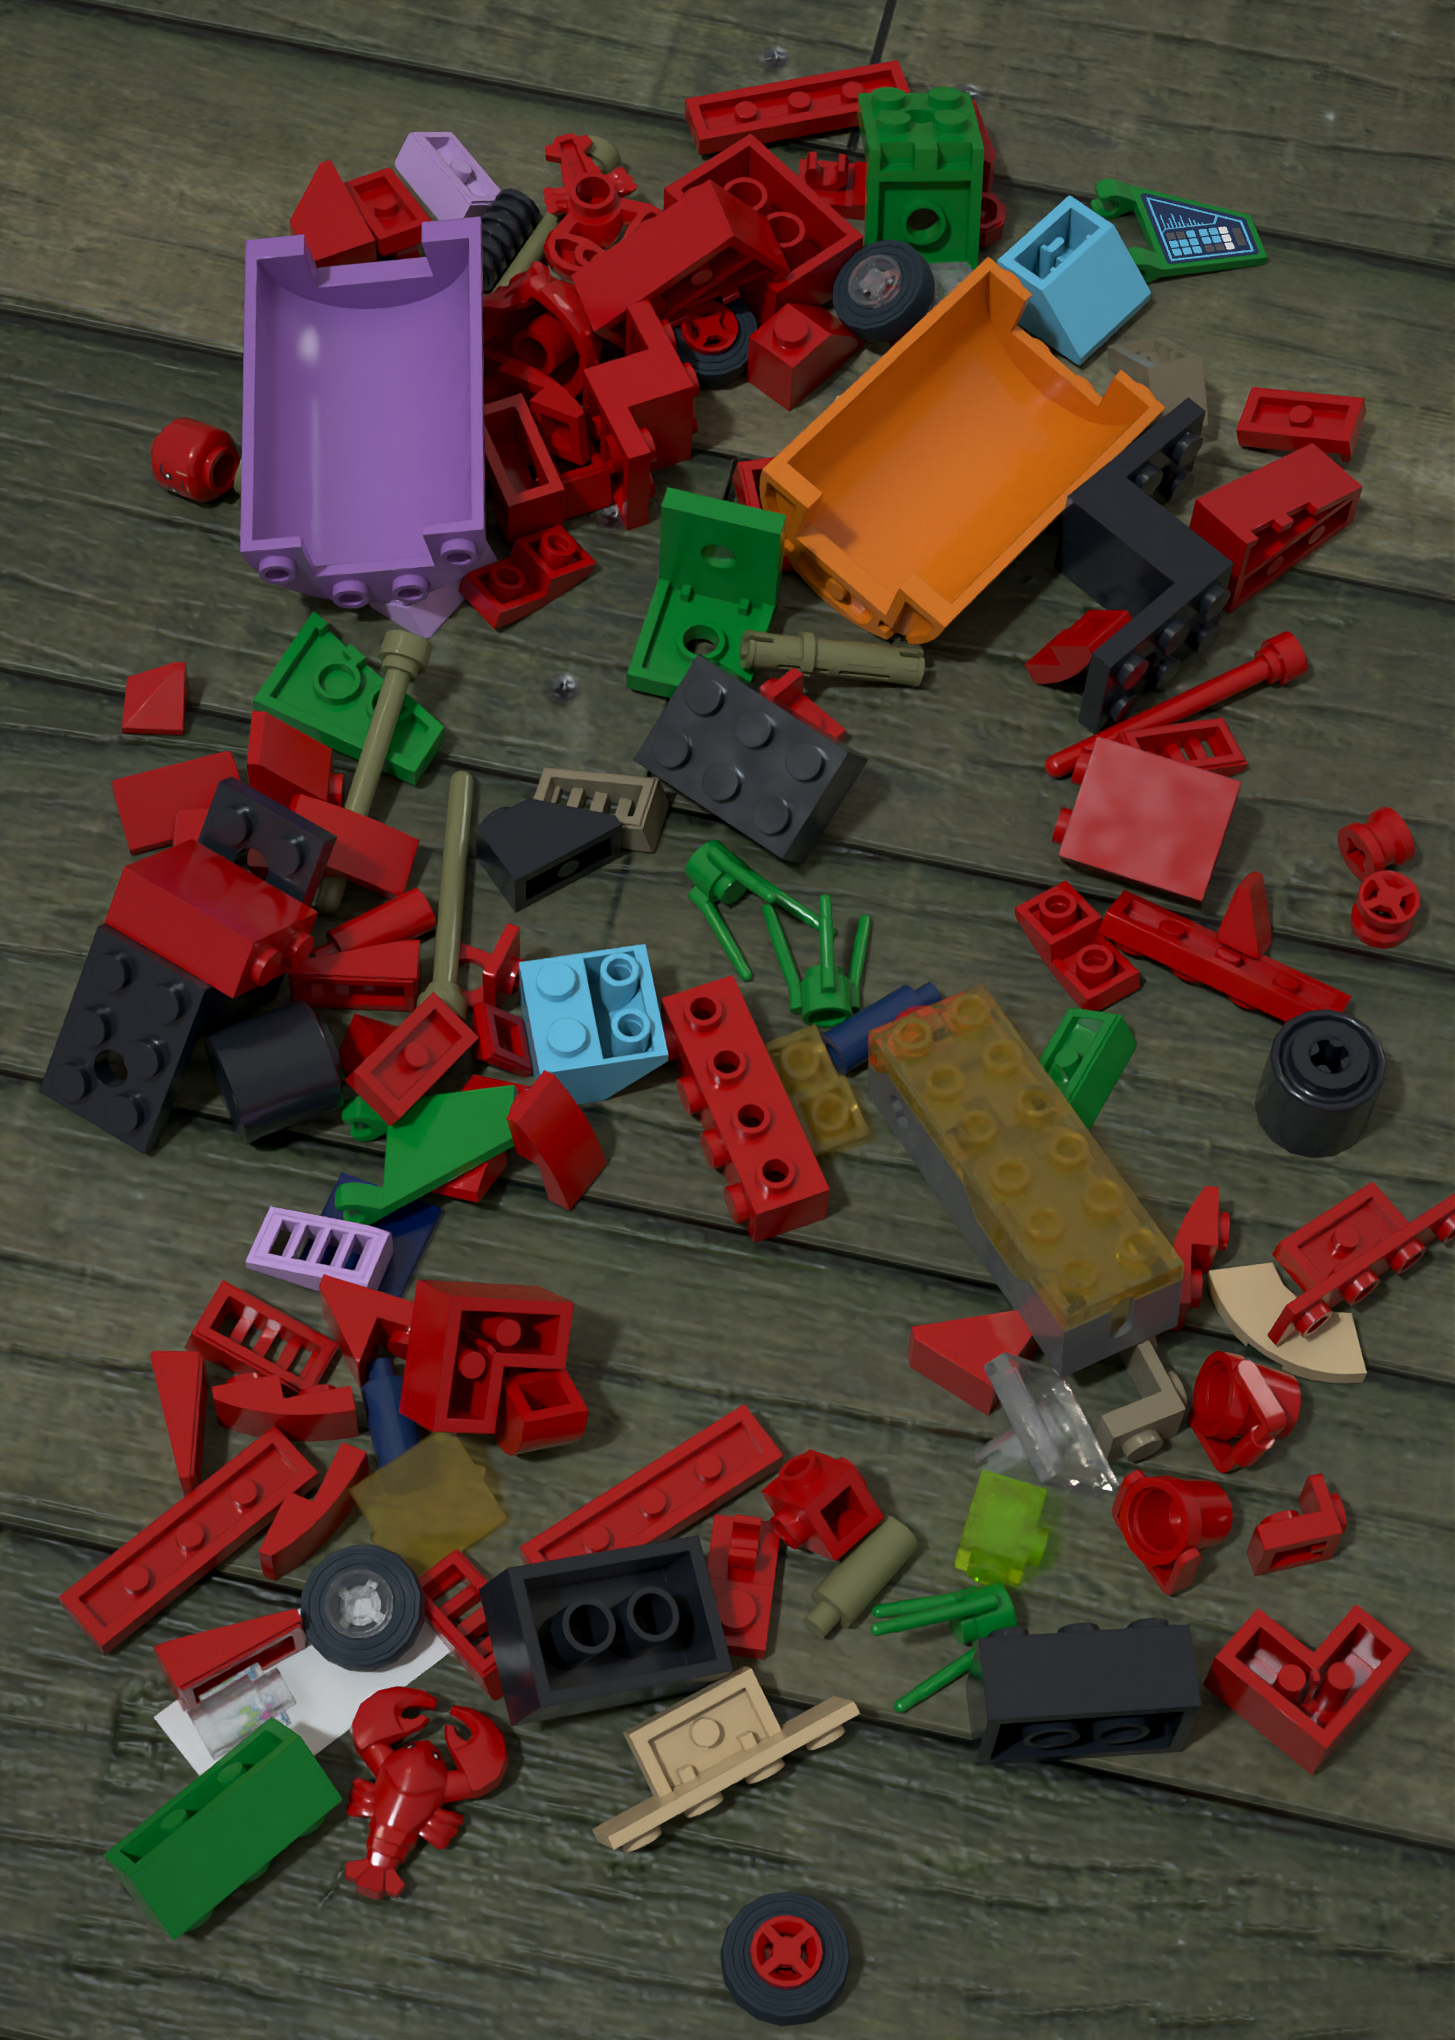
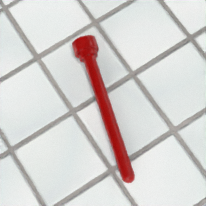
(1277, 661)

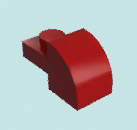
(538, 1410)

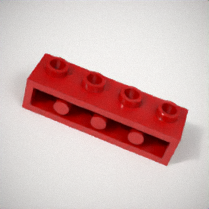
(743, 1111)

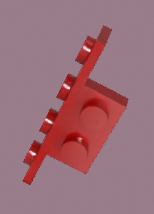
(1347, 1252)

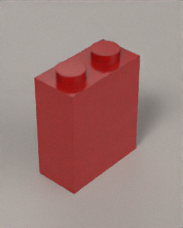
(1146, 819)
(212, 918)

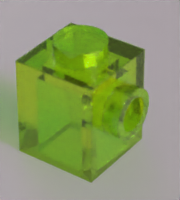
(1002, 1530)

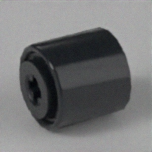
(276, 1070)
(1320, 1083)

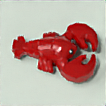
(591, 204)
(414, 1781)

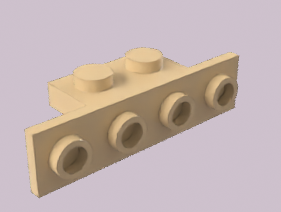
(709, 1745)

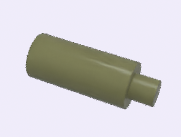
(860, 1576)

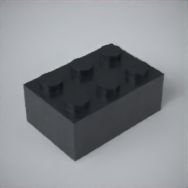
(750, 759)
(604, 1629)
(1082, 1692)

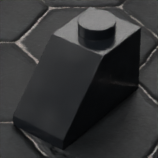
(544, 848)

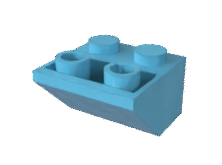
(1078, 280)
(592, 1020)

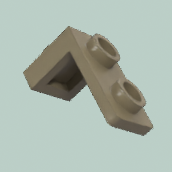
(1143, 1425)

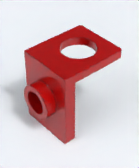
(499, 968)

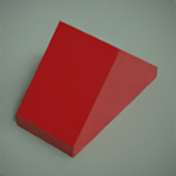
(957, 1349)

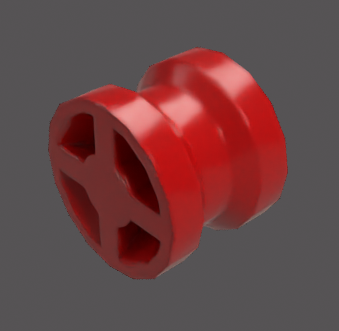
(1376, 843)
(1390, 894)

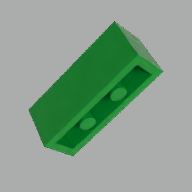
(223, 1828)

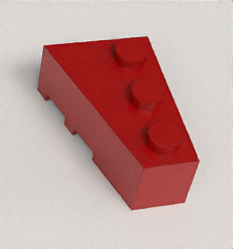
(680, 260)
(1275, 517)

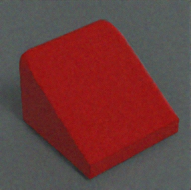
(1247, 918)

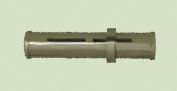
(831, 657)

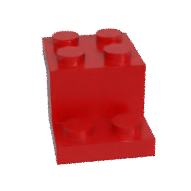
(641, 411)

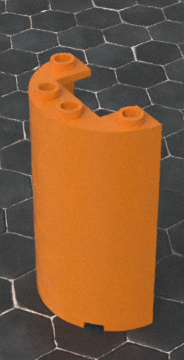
(944, 462)

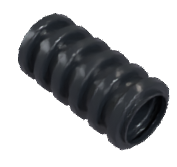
(504, 231)

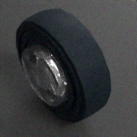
(863, 293)
(343, 1591)

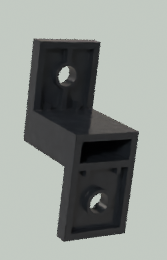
(1146, 561)
(157, 1010)

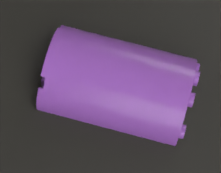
(364, 418)

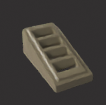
(640, 801)

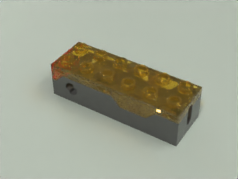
(1024, 1180)

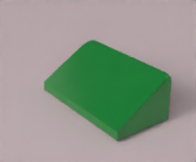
(1088, 1058)

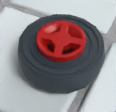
(729, 330)
(785, 1933)

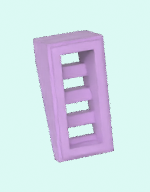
(369, 1242)

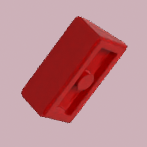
(153, 798)

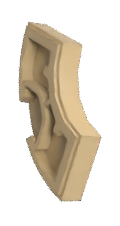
(1251, 1302)

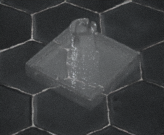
(1045, 1431)

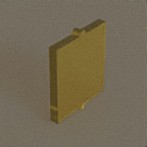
(428, 1502)

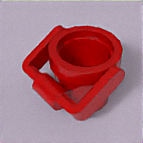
(1242, 1402)
(1170, 1523)

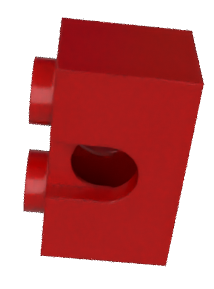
(510, 448)

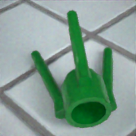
(725, 878)
(825, 993)
(971, 1616)

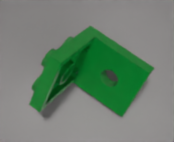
(919, 156)
(707, 588)

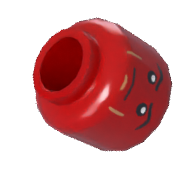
(194, 459)

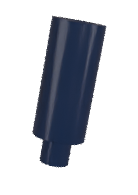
(849, 1040)
(381, 1397)

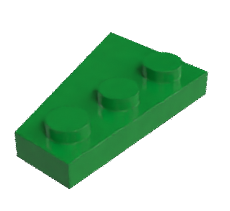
(332, 698)

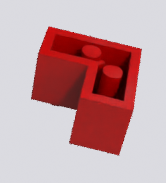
(466, 1338)
(1305, 1697)

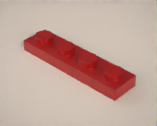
(786, 107)
(1198, 957)
(666, 1492)
(188, 1540)

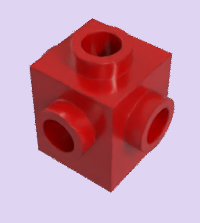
(821, 1504)

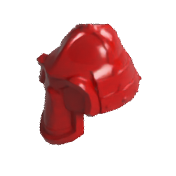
(543, 326)

